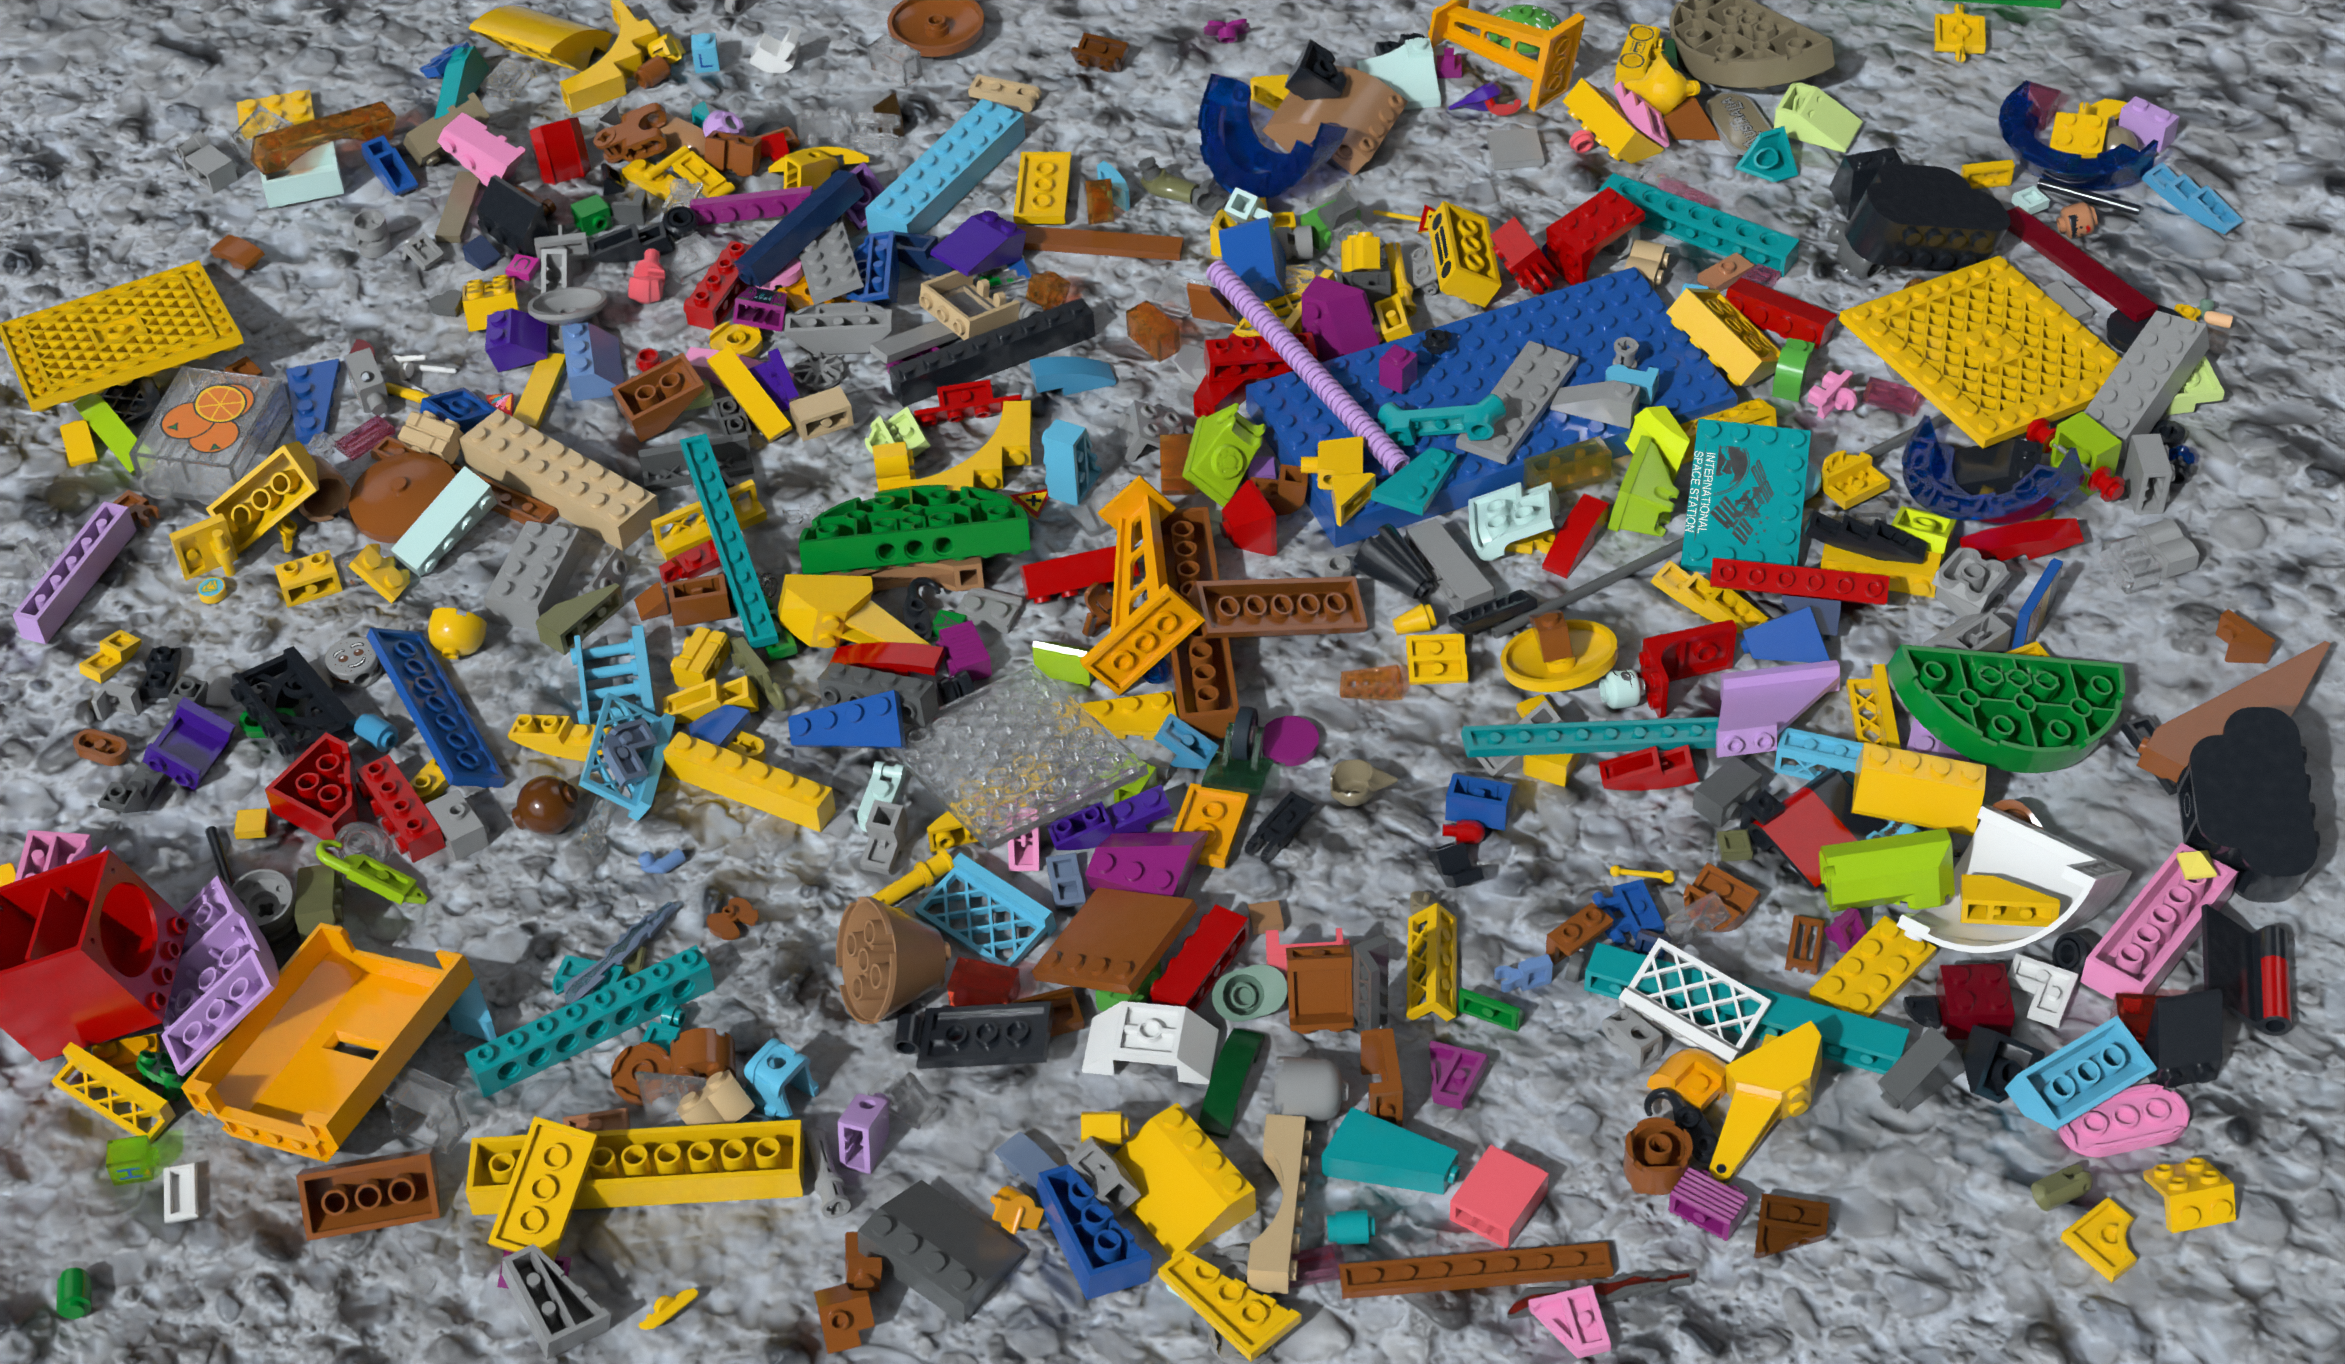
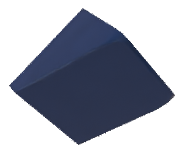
(480, 253)

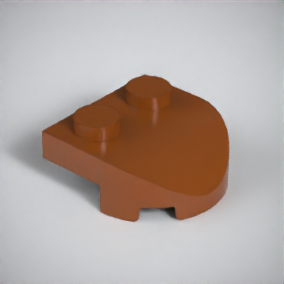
(1735, 895)

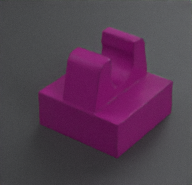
(1449, 64)
(1846, 929)

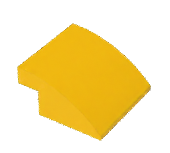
(541, 36)

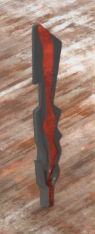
(1609, 1291)

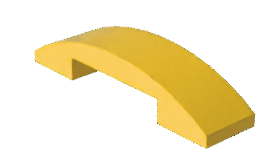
(849, 155)

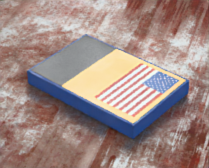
(2038, 604)

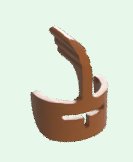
(1099, 595)

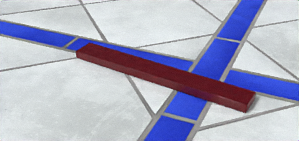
(2080, 265)

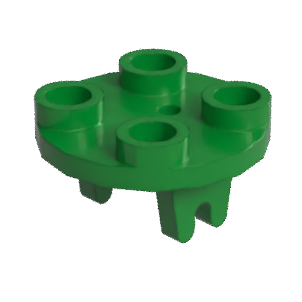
(159, 1068)

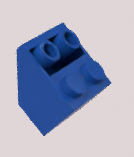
(1480, 799)

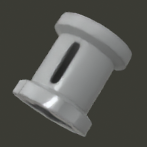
(1626, 355)

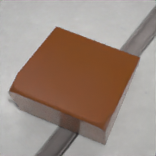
(651, 602)

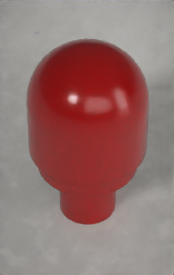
(1465, 831)

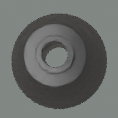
(1393, 563)

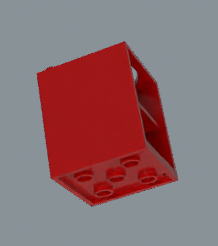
(85, 955)

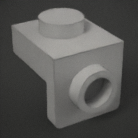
(118, 698)

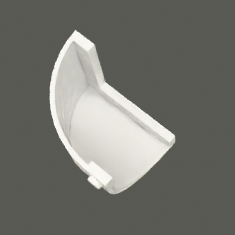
(2030, 858)

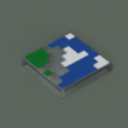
(1007, 277)

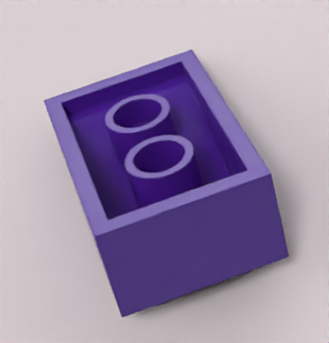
(981, 244)

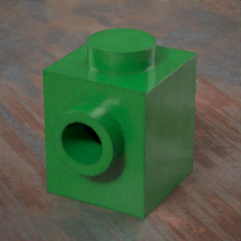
(592, 215)

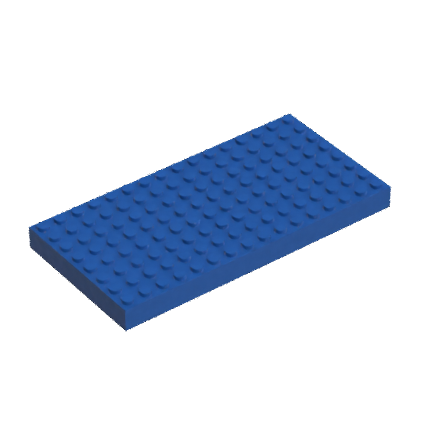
(1482, 347)

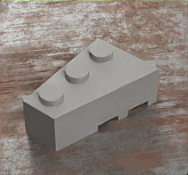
(551, 1303)

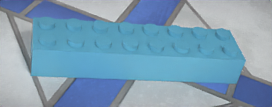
(947, 170)

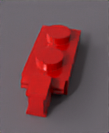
(691, 563)

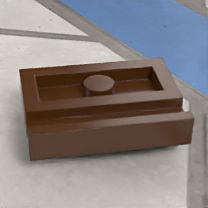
(1066, 1013)

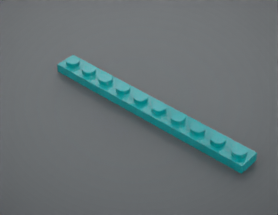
(729, 542)
(1588, 737)

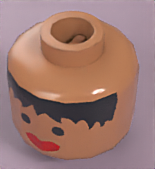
(2077, 220)

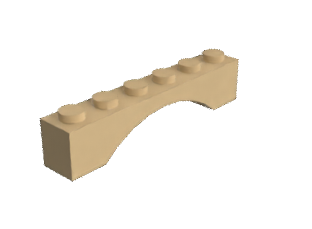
(1271, 1253)

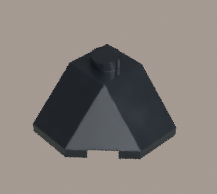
(1315, 74)
(1994, 1060)

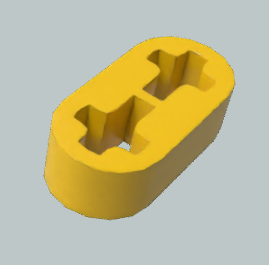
(746, 742)

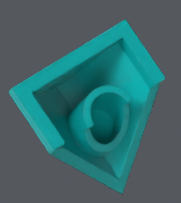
(1769, 157)

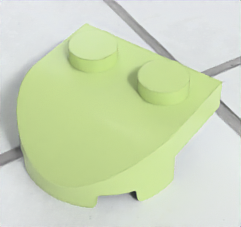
(899, 428)

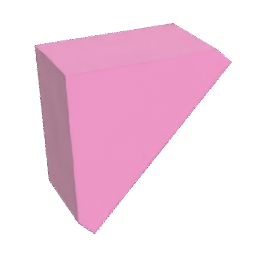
(1025, 851)

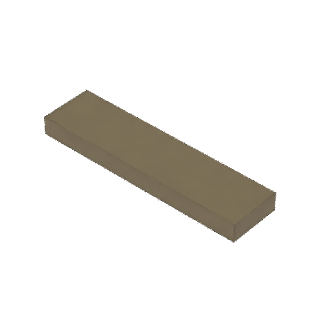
(458, 208)

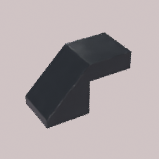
(1454, 864)

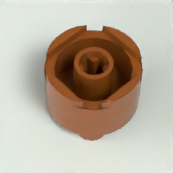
(702, 1053)
(1656, 1156)

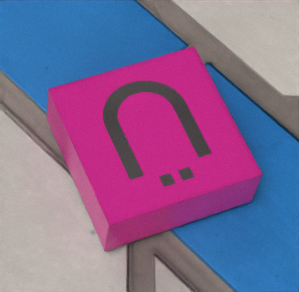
(523, 267)

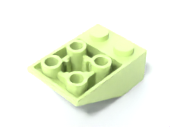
(1816, 118)

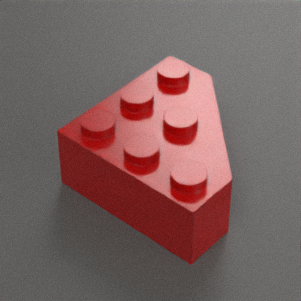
(318, 789)

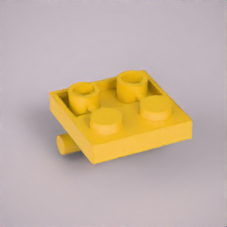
(204, 547)

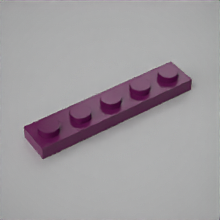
(749, 205)

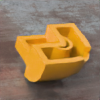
(1693, 1075)

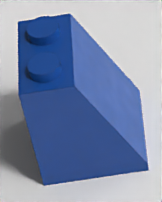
(1256, 257)

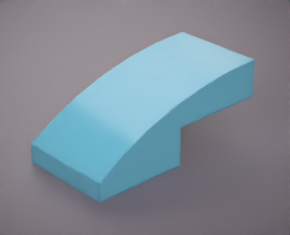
(1120, 189)

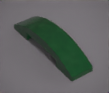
(1228, 1082)

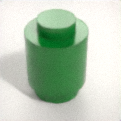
(74, 1293)

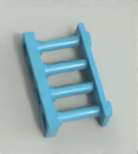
(638, 667)

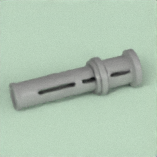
(828, 1183)

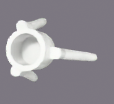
(401, 368)

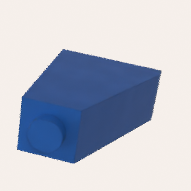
(1786, 638)

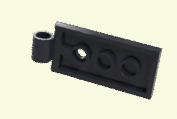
(989, 1035)

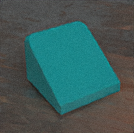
(699, 114)

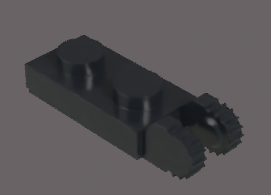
(1280, 826)

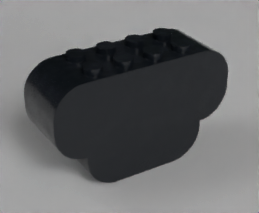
(1925, 219)
(2252, 803)

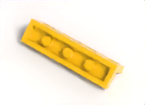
(1742, 413)
(688, 535)
(1881, 707)
(1439, 960)
(117, 1083)

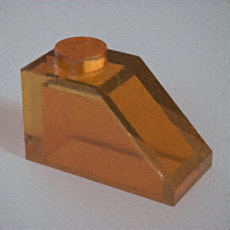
(1099, 201)

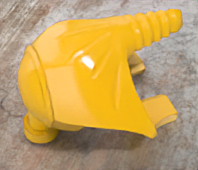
(1663, 86)

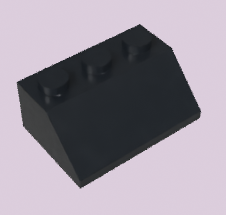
(511, 217)

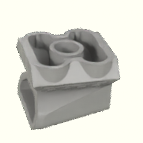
(1971, 583)

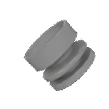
(270, 903)

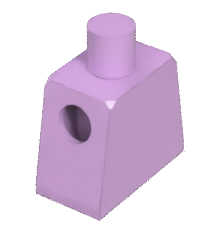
(866, 1119)

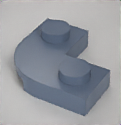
(621, 750)

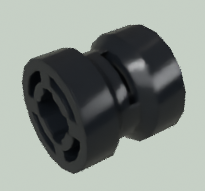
(955, 687)

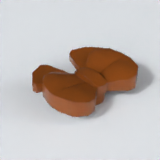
(724, 923)

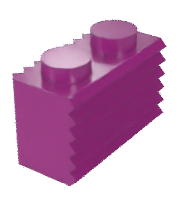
(964, 651)
(1708, 1203)

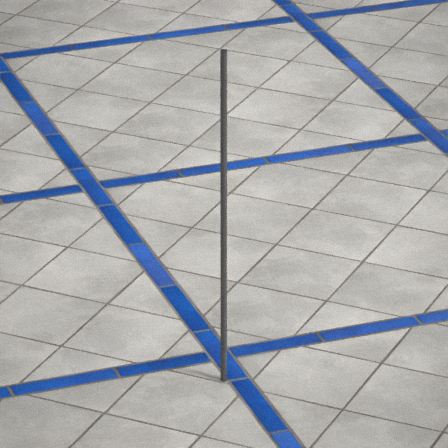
(1666, 551)

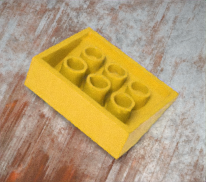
(1725, 335)
(1184, 1183)

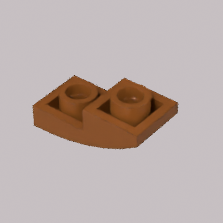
(238, 252)

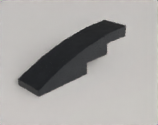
(1874, 541)

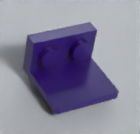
(775, 381)

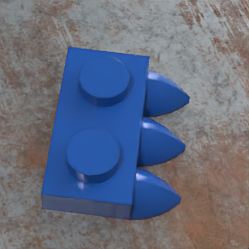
(438, 63)

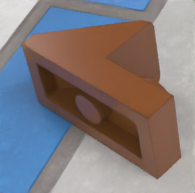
(2245, 641)

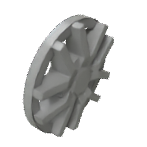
(819, 371)

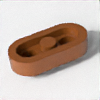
(101, 747)

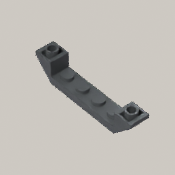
(145, 782)

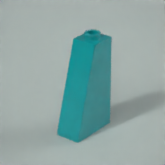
(1388, 1155)

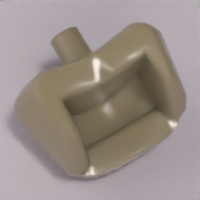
(1420, 900)

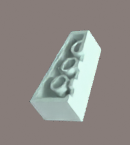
(444, 522)

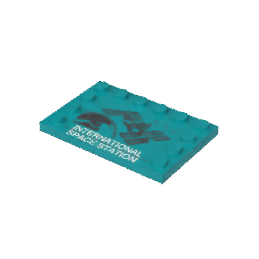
(1745, 494)

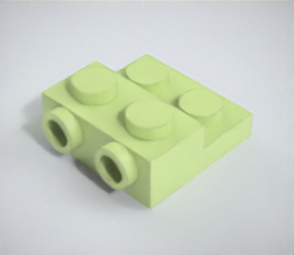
(2199, 388)

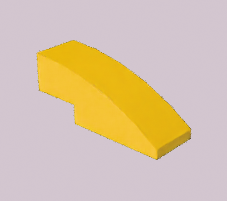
(708, 696)

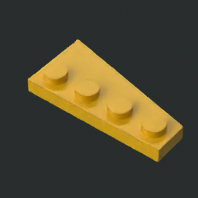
(1134, 714)
(1236, 1312)

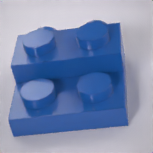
(459, 406)

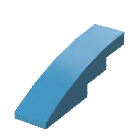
(2187, 197)

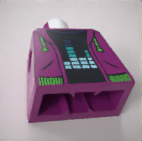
(762, 310)

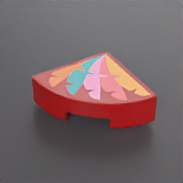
(503, 402)

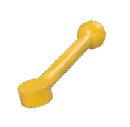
(1667, 876)

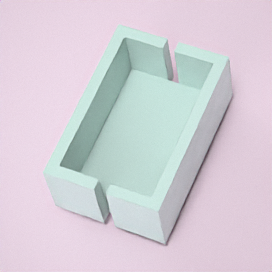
(306, 179)

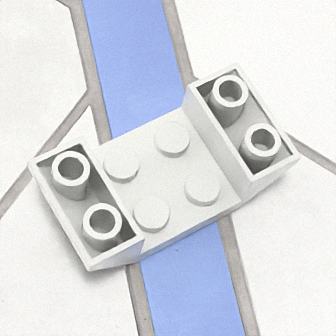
(1152, 1036)

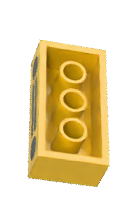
(1464, 254)

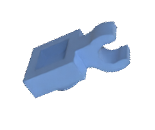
(1529, 975)

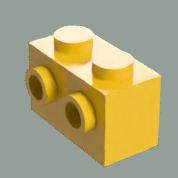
(308, 578)

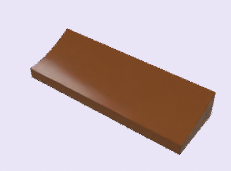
(1279, 606)

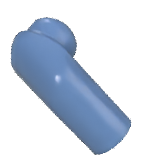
(660, 865)

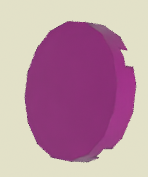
(1290, 740)

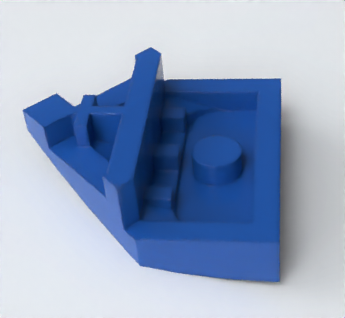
(720, 725)

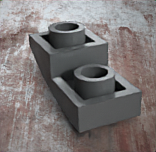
(730, 416)

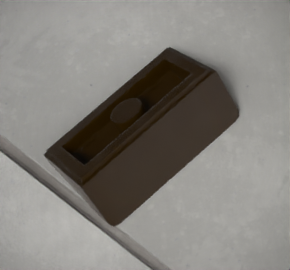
(890, 106)

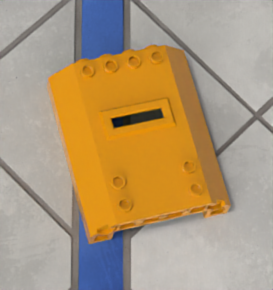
(277, 1068)

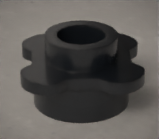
(1436, 341)

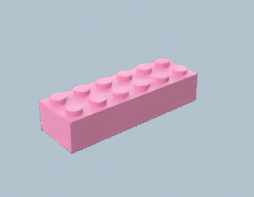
(2155, 929)

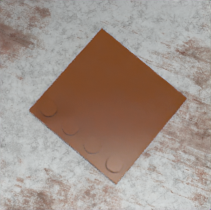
(1114, 940)

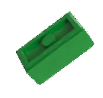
(1490, 1010)

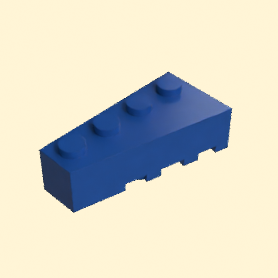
(1091, 1239)

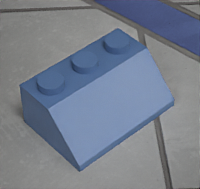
(591, 361)

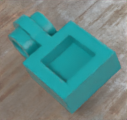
(663, 1033)

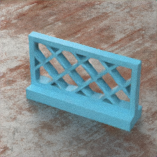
(641, 791)
(997, 891)

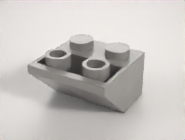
(1975, 633)

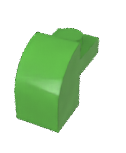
(1792, 369)

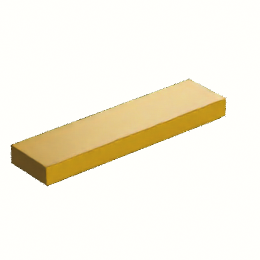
(540, 390)
(749, 394)

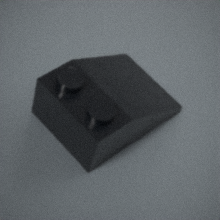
(1995, 465)
(2185, 1038)

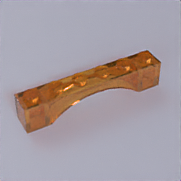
(281, 147)

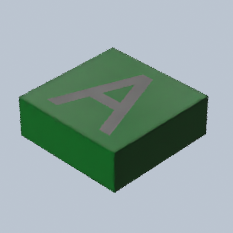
(946, 619)

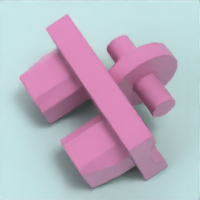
(1837, 394)

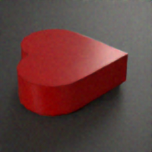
(774, 146)

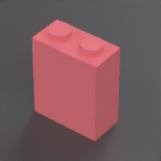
(1499, 1196)

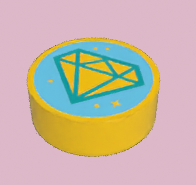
(212, 590)

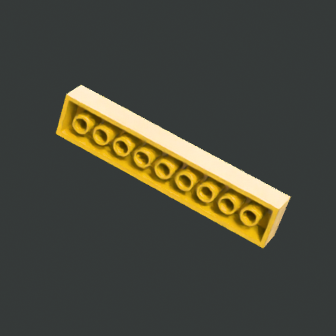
(661, 1166)

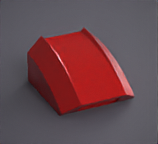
(560, 151)

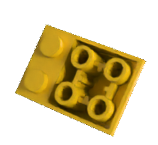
(488, 297)

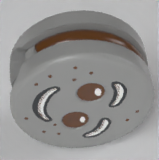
(352, 664)

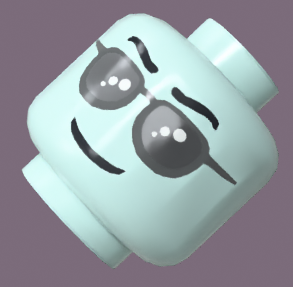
(1621, 688)

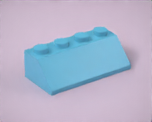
(2080, 1075)

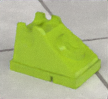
(1221, 452)
(1644, 493)

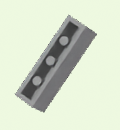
(1449, 566)

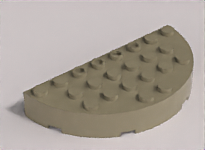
(1745, 44)

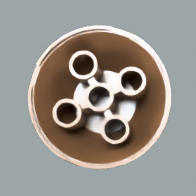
(886, 959)

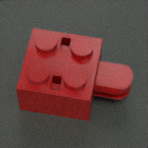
(1523, 257)

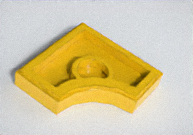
(2102, 1240)

